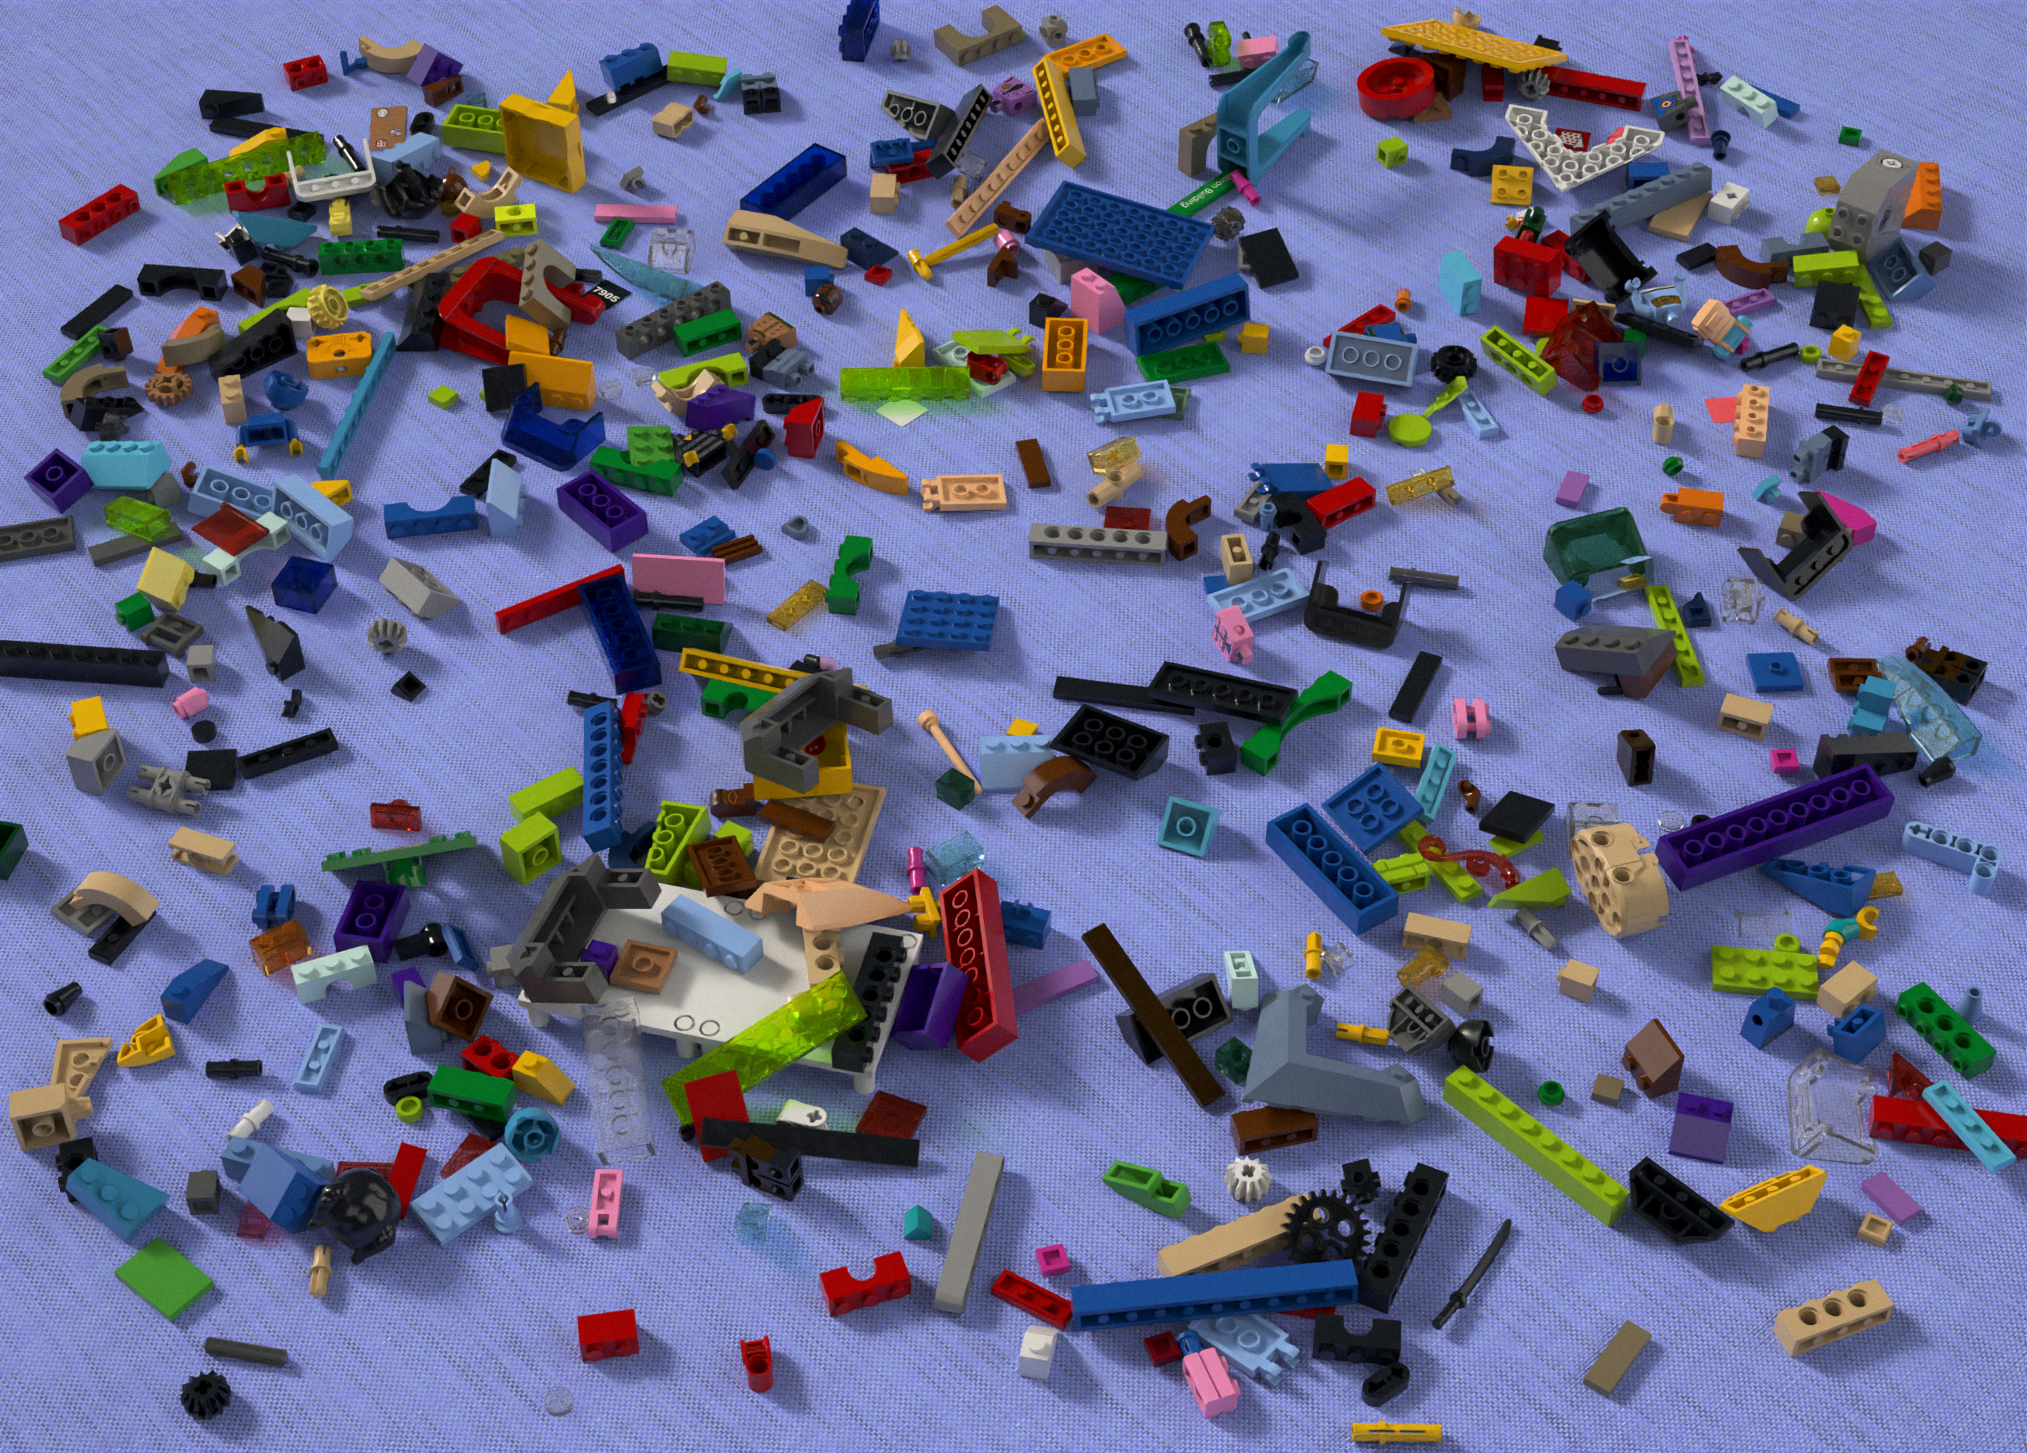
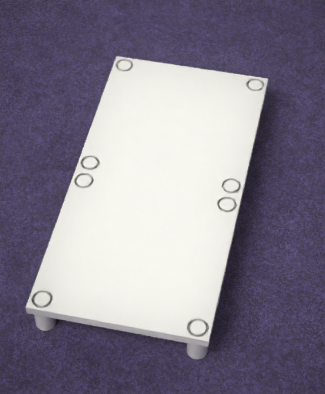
(713, 1003)

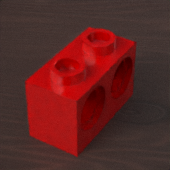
(305, 72)
(489, 1058)

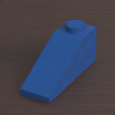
(191, 989)

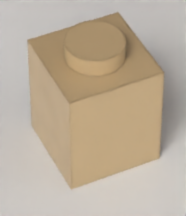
(1578, 980)

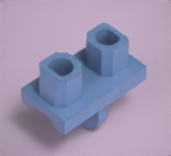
(1980, 428)

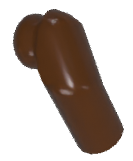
(700, 106)
(187, 474)
(1471, 794)

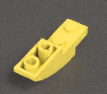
(340, 217)

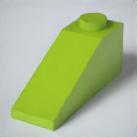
(1537, 893)

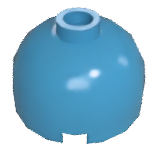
(531, 1134)

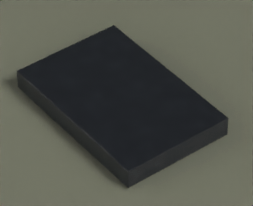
(1268, 258)
(1517, 817)

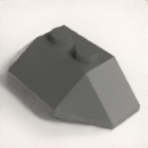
(1417, 1023)

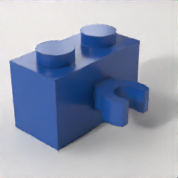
(1025, 924)
(1857, 1033)

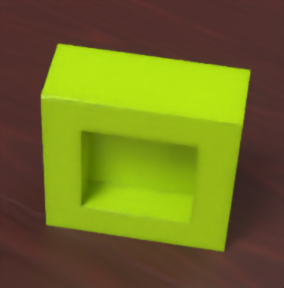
(443, 397)

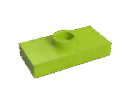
(354, 297)
(1511, 848)

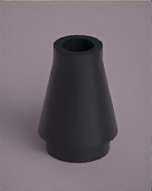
(1937, 771)
(60, 1001)

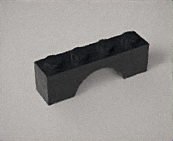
(160, 279)

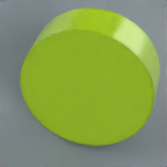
(1810, 354)
(1786, 943)
(409, 1109)

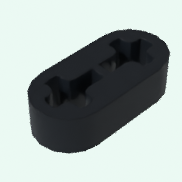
(407, 1086)
(1388, 1387)

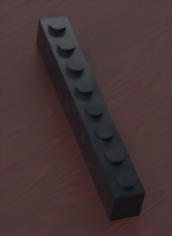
(959, 132)
(83, 663)

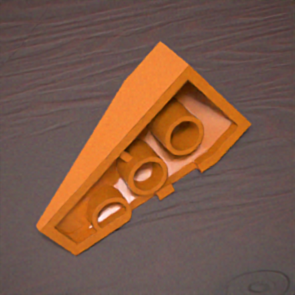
(191, 326)

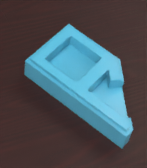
(730, 84)

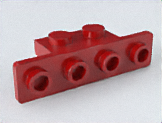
(633, 713)

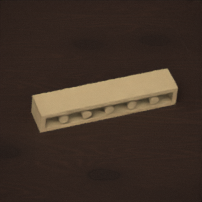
(1231, 1243)

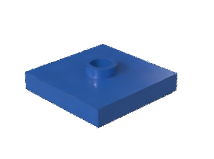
(1774, 672)

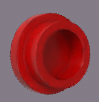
(1592, 404)

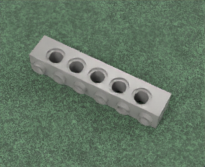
(1098, 545)

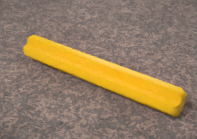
(962, 244)

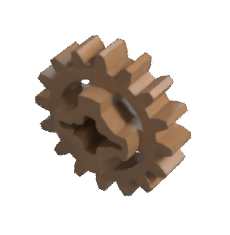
(169, 388)

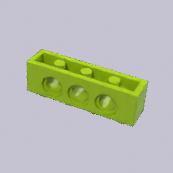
(1519, 361)

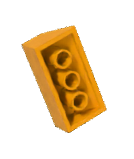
(561, 380)

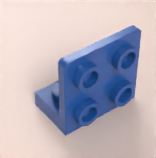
(890, 152)

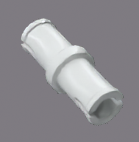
(251, 1121)

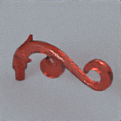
(1472, 858)

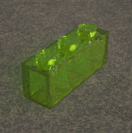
(138, 518)

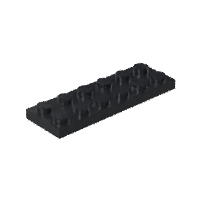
(1222, 693)

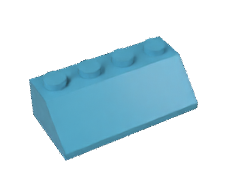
(125, 464)

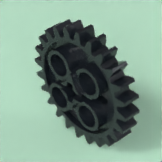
(1335, 1211)

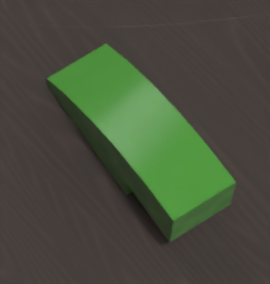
(1148, 1188)

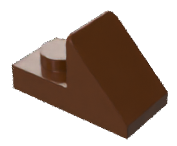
(1002, 265)

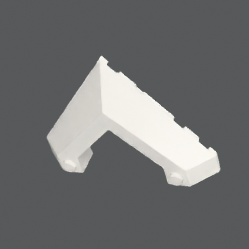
(1571, 168)

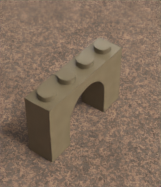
(962, 49)
(1194, 144)
(535, 299)

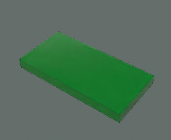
(1183, 363)

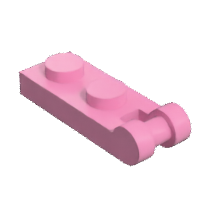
(606, 1203)

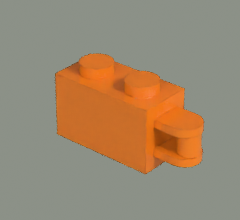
(1694, 506)

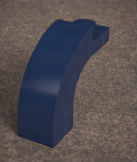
(1481, 162)
(632, 847)

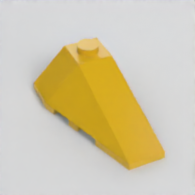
(909, 344)

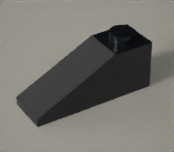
(230, 103)

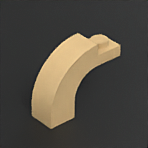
(389, 59)
(500, 195)
(676, 399)
(118, 893)

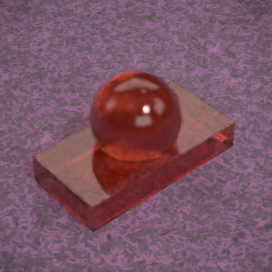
(396, 816)

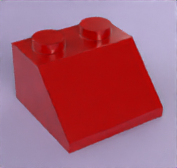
(804, 429)

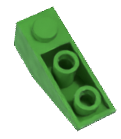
(183, 161)

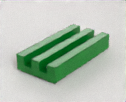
(620, 235)

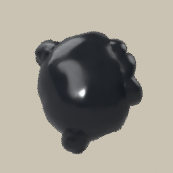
(410, 193)
(359, 1211)

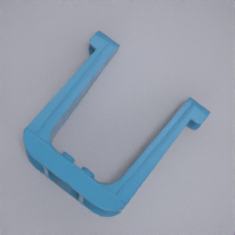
(1243, 104)

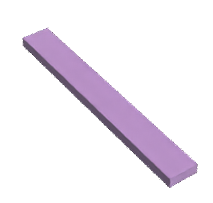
(1688, 86)

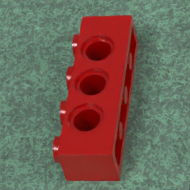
(99, 214)

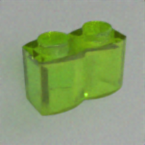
(1219, 43)

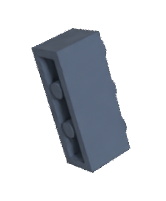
(1083, 91)

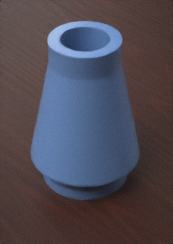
(1971, 1005)

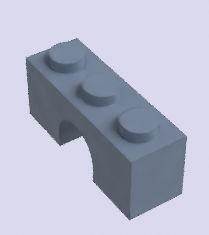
(1778, 250)

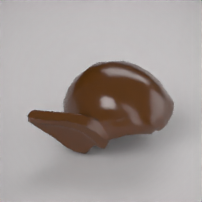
(453, 185)

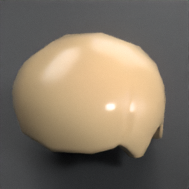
(1466, 20)

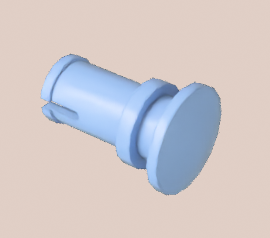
(506, 1216)

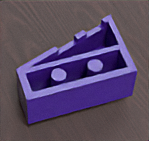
(718, 407)

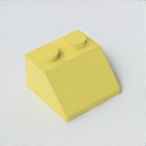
(165, 580)

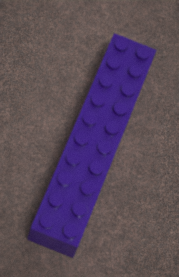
(1773, 827)

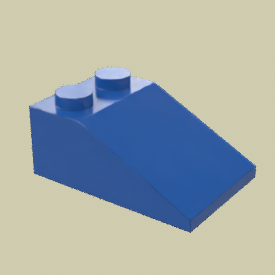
(282, 1188)

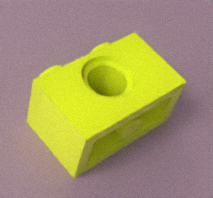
(516, 220)

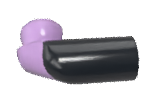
(819, 662)

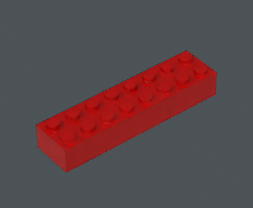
(978, 949)

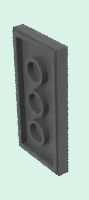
(37, 538)

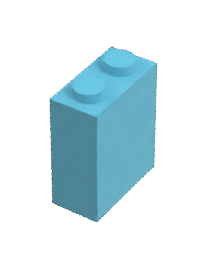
(1460, 283)

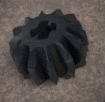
(205, 1395)

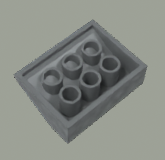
(1612, 648)

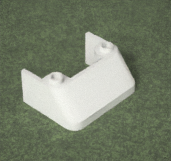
(335, 185)

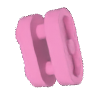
(1479, 724)

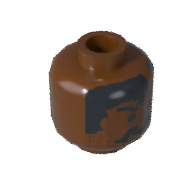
(827, 299)

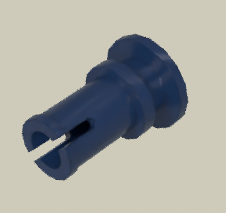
(1720, 141)

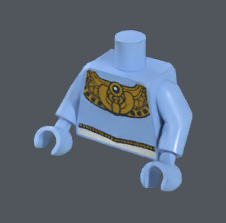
(1660, 303)

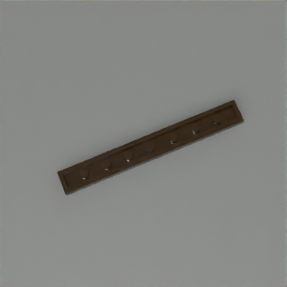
(1152, 1015)

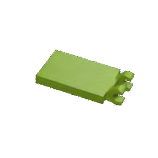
(994, 341)

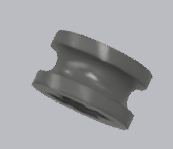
(656, 702)

